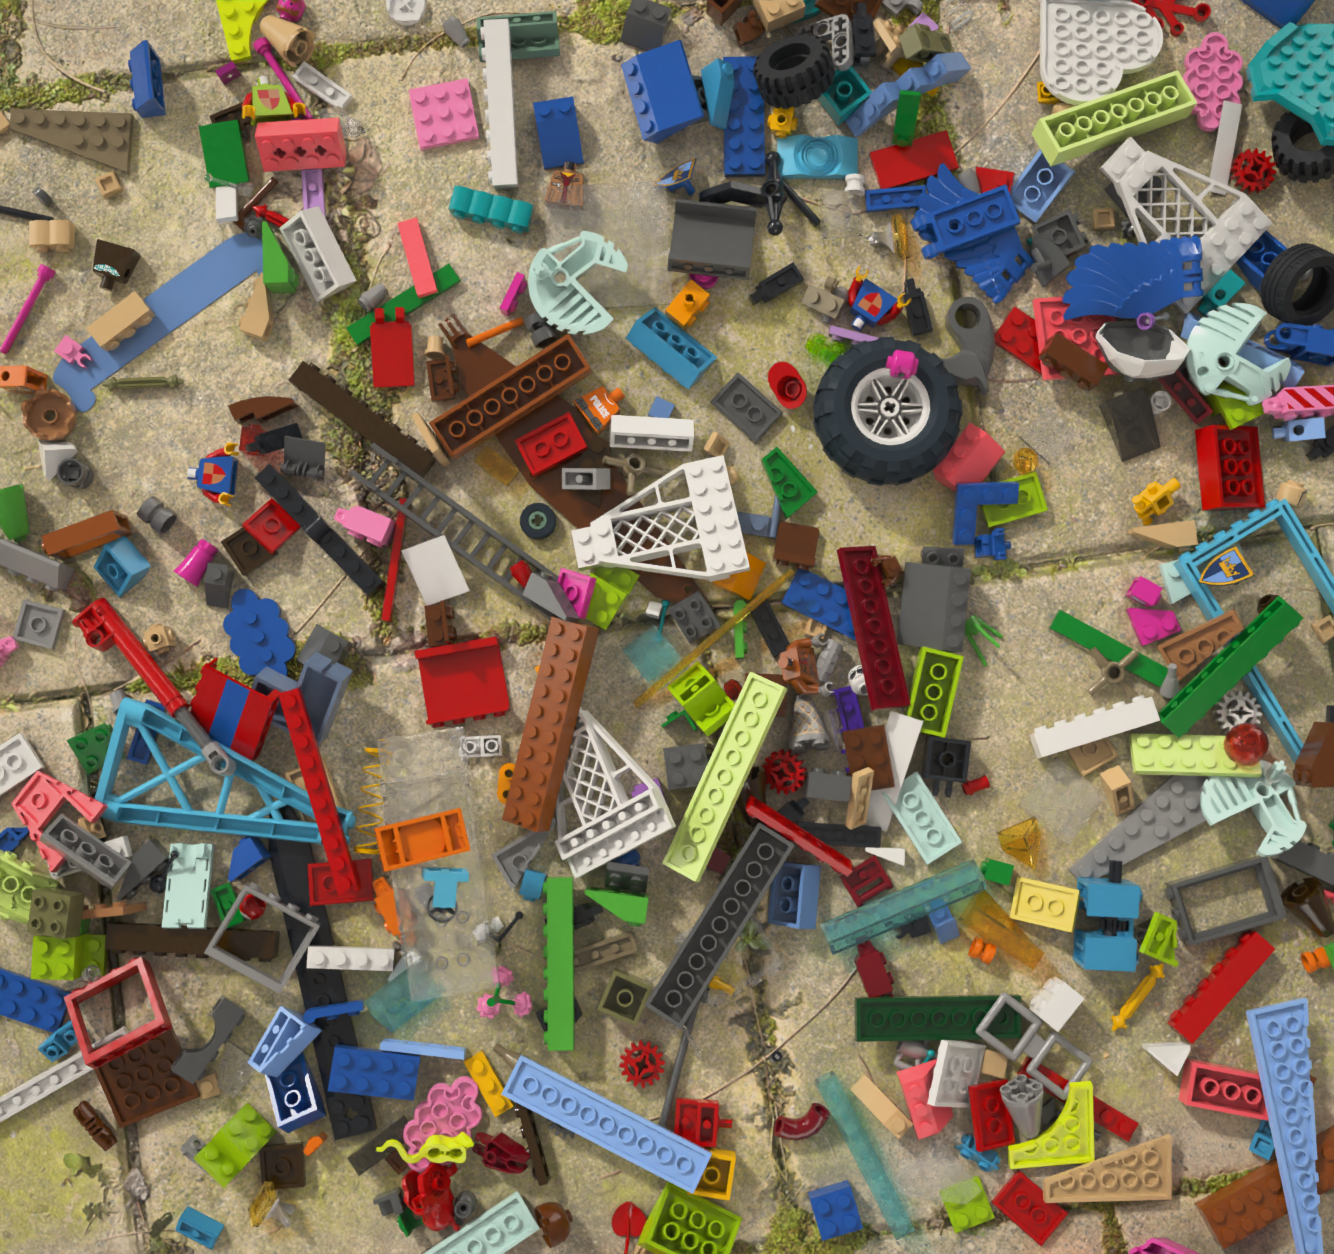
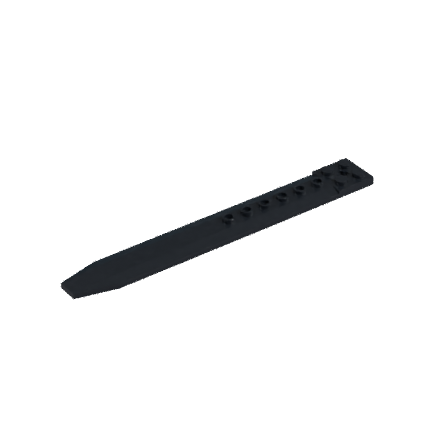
(318, 986)

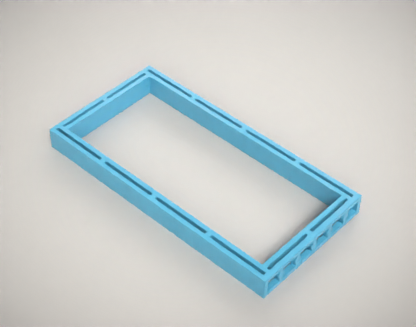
(1210, 608)

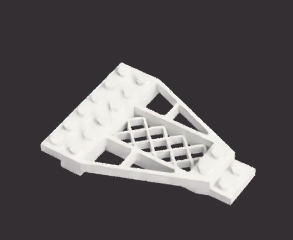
(1221, 242)
(714, 516)
(621, 828)

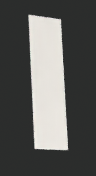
(901, 739)

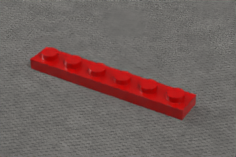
(793, 832)
(1103, 1113)

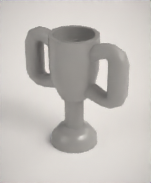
(912, 1049)

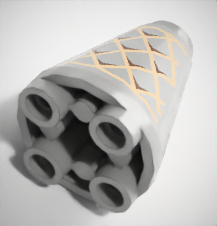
(806, 726)

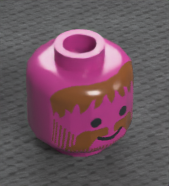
(291, 9)

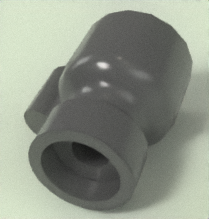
(464, 1206)

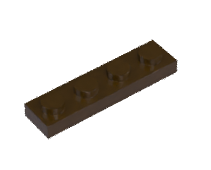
(529, 1131)

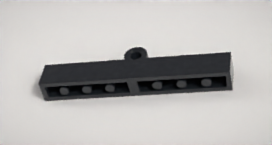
(320, 530)

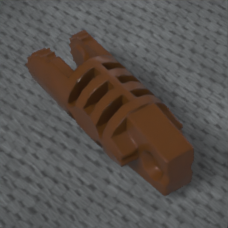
(94, 1125)

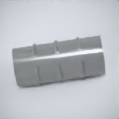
(828, 659)

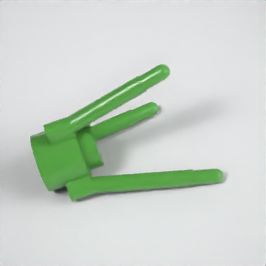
(975, 625)

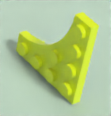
(237, 23)
(1066, 1140)

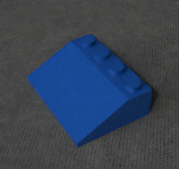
(662, 91)

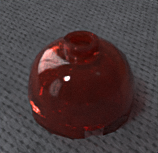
(1246, 744)

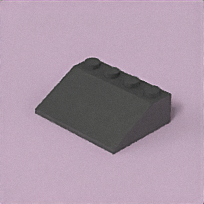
(934, 606)

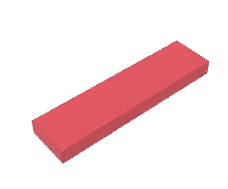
(417, 257)

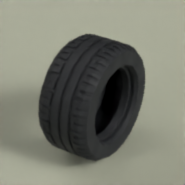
(1283, 276)

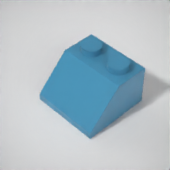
(121, 565)

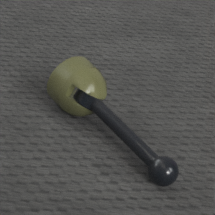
(498, 947)

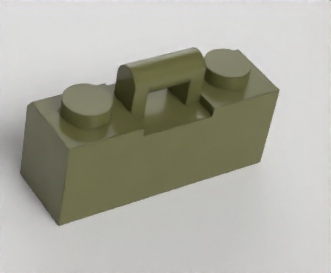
(923, 44)

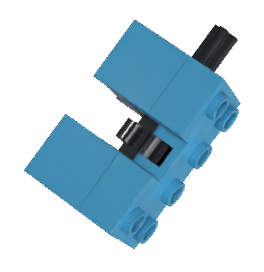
(1116, 905)

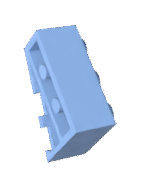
(282, 1042)

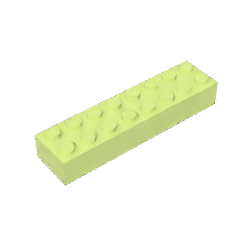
(1113, 118)

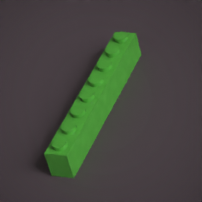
(560, 963)

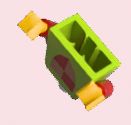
(270, 103)

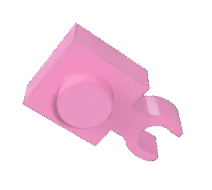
(72, 351)

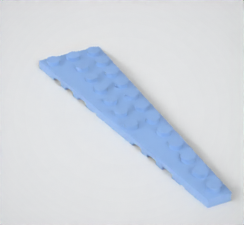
(1284, 1074)

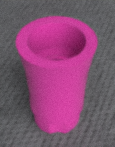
(196, 562)

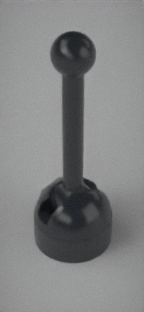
(158, 883)

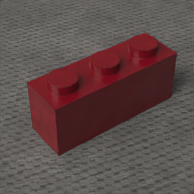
(1186, 396)

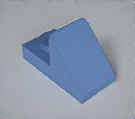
(944, 925)

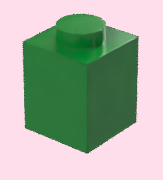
(996, 871)

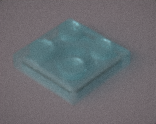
(651, 653)

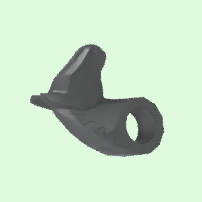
(975, 344)

